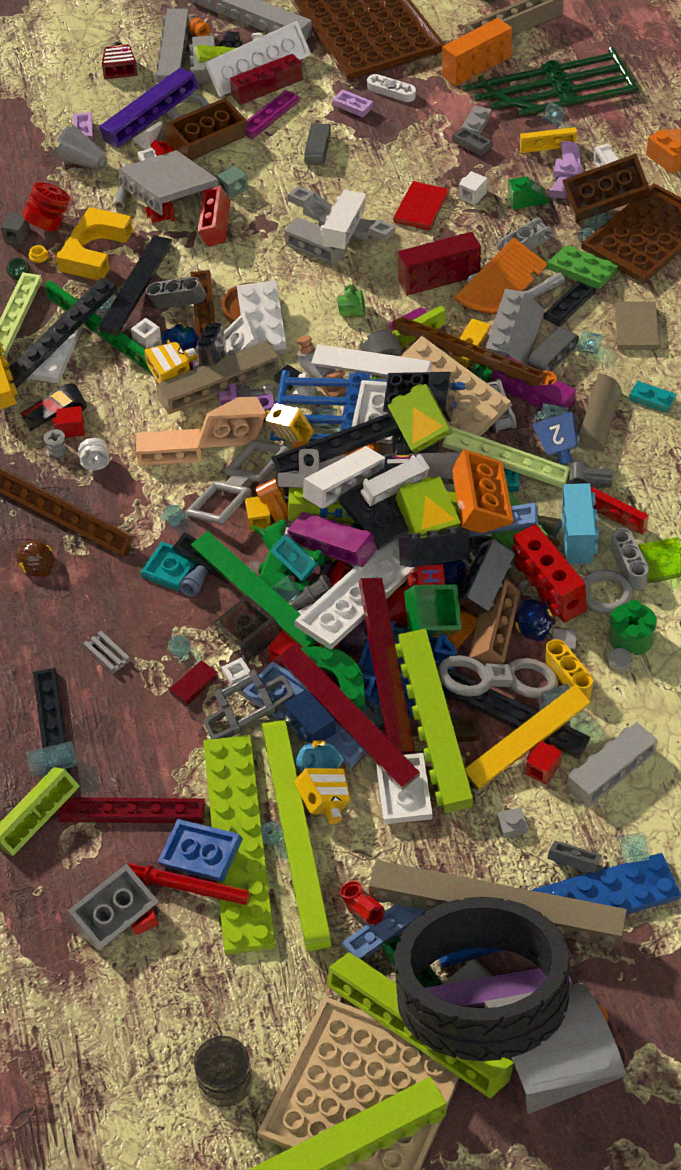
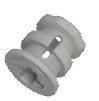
(55, 443)

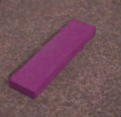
(271, 113)

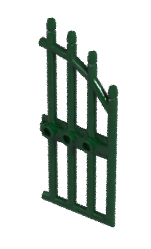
(560, 83)

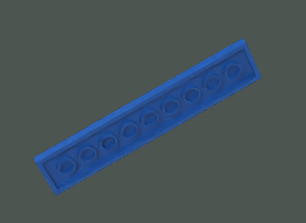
(625, 886)

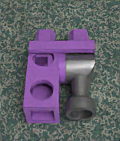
(264, 395)

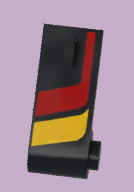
(45, 409)

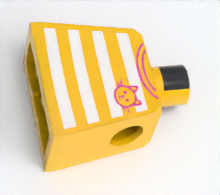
(289, 423)

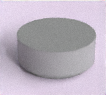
(619, 659)

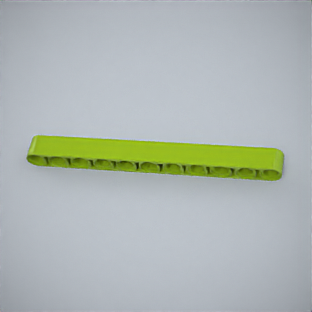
(296, 837)

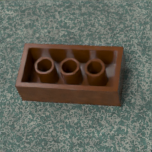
(205, 129)
(606, 188)

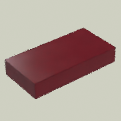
(193, 682)

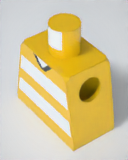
(169, 361)
(324, 791)

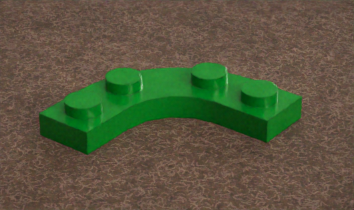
(343, 669)

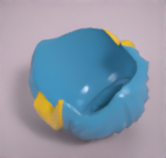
(318, 755)

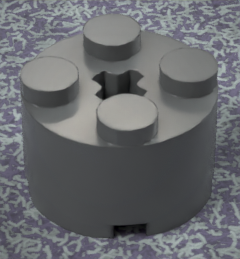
(383, 343)

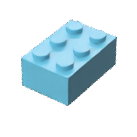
(578, 523)

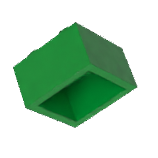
(433, 608)

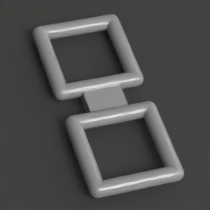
(236, 484)

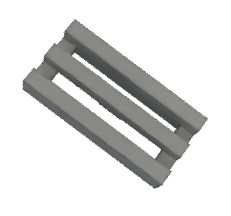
(89, 646)

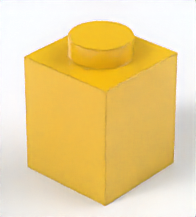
(257, 513)

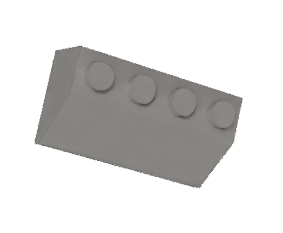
(515, 326)

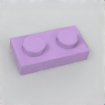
(352, 103)
(84, 123)

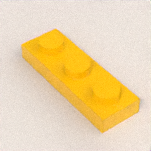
(546, 139)

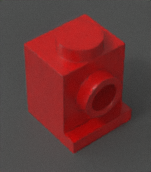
(168, 213)

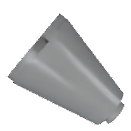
(79, 149)

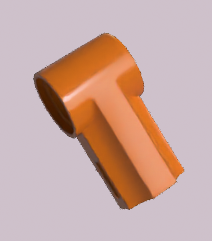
(274, 498)

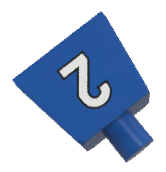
(558, 436)

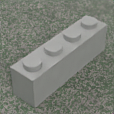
(611, 764)

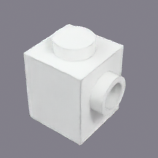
(472, 188)
(146, 334)

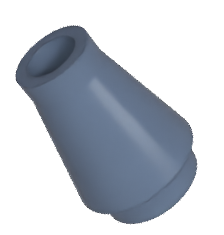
(193, 582)

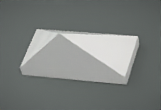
(146, 137)

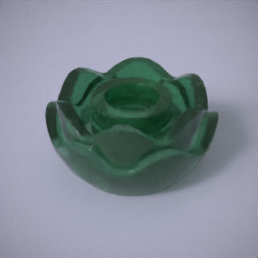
(17, 267)

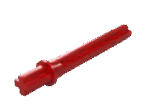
(190, 884)

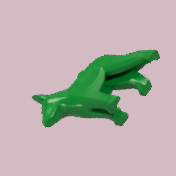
(273, 569)

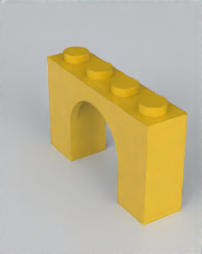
(93, 225)

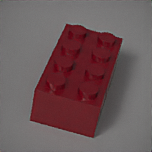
(438, 263)

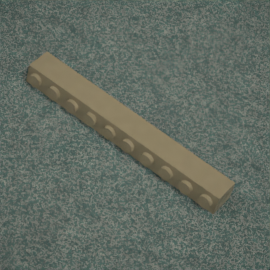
(427, 889)

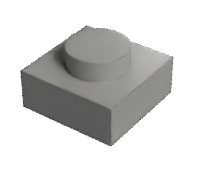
(512, 822)

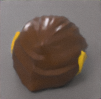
(35, 558)

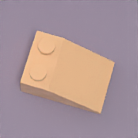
(232, 424)

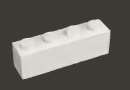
(343, 219)
(334, 480)

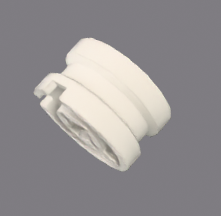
(94, 454)

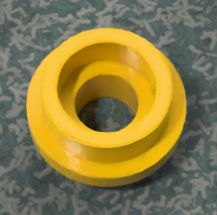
(38, 254)

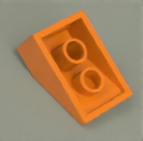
(665, 149)

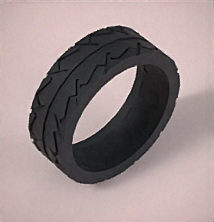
(482, 1032)

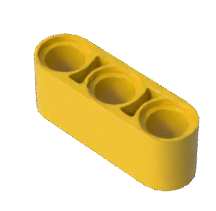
(562, 659)

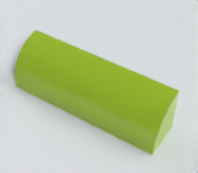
(35, 809)

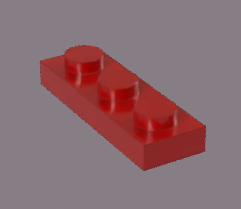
(620, 512)

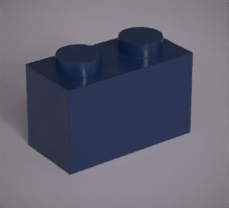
(309, 717)

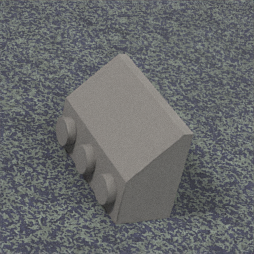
(111, 908)

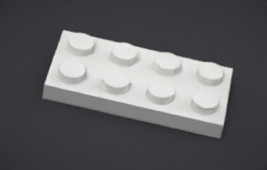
(264, 309)

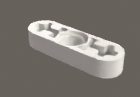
(380, 85)

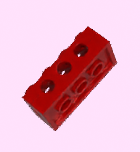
(549, 573)

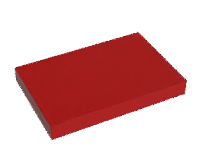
(421, 205)

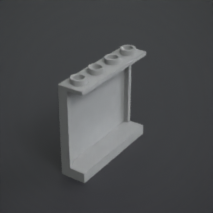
(164, 179)

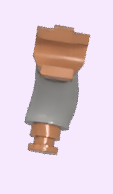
(305, 357)

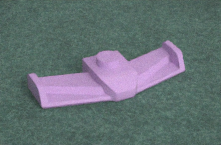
(566, 167)

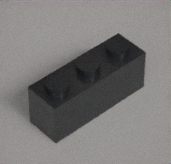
(434, 547)
(486, 577)

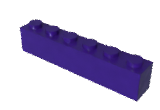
(148, 107)

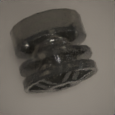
(225, 1084)

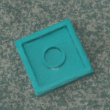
(167, 567)

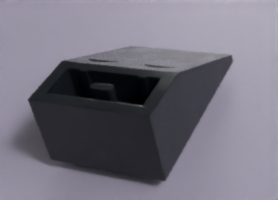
(440, 383)

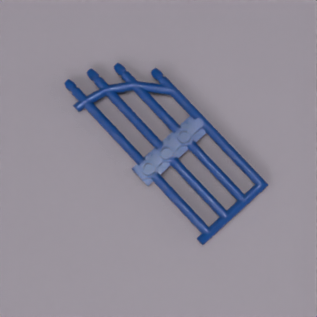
(349, 402)

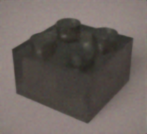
(246, 629)

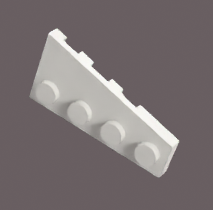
(54, 366)

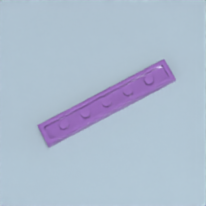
(476, 991)

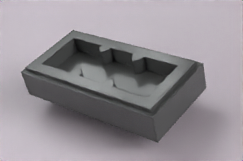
(472, 141)

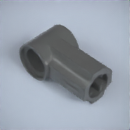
(583, 474)

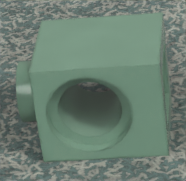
(233, 181)

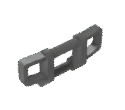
(269, 707)

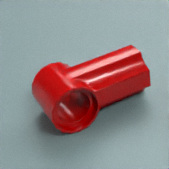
(361, 903)

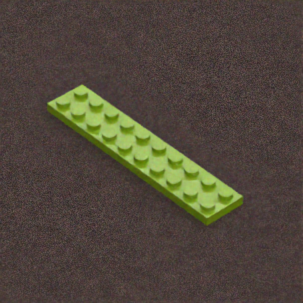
(236, 810)

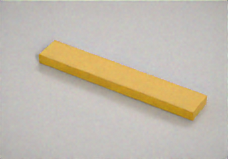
(527, 737)

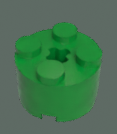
(632, 627)

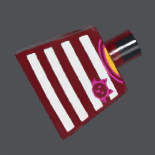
(118, 61)

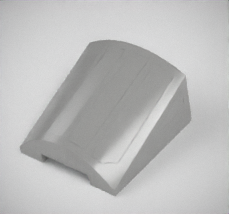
(573, 1058)

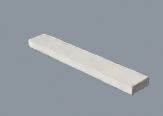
(366, 362)

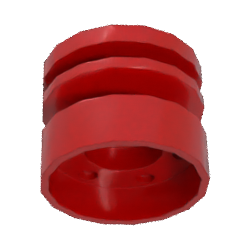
(46, 206)

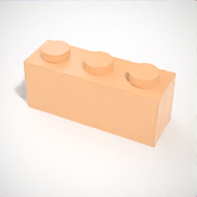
(168, 447)

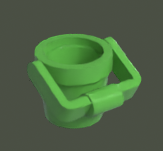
(352, 302)

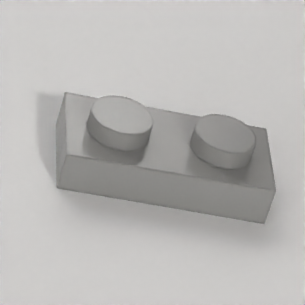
(477, 119)

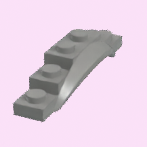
(318, 209)

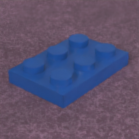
(200, 850)

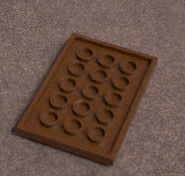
(641, 235)

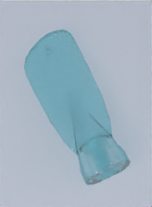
(593, 225)

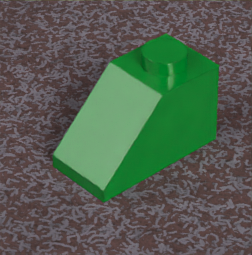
(526, 193)

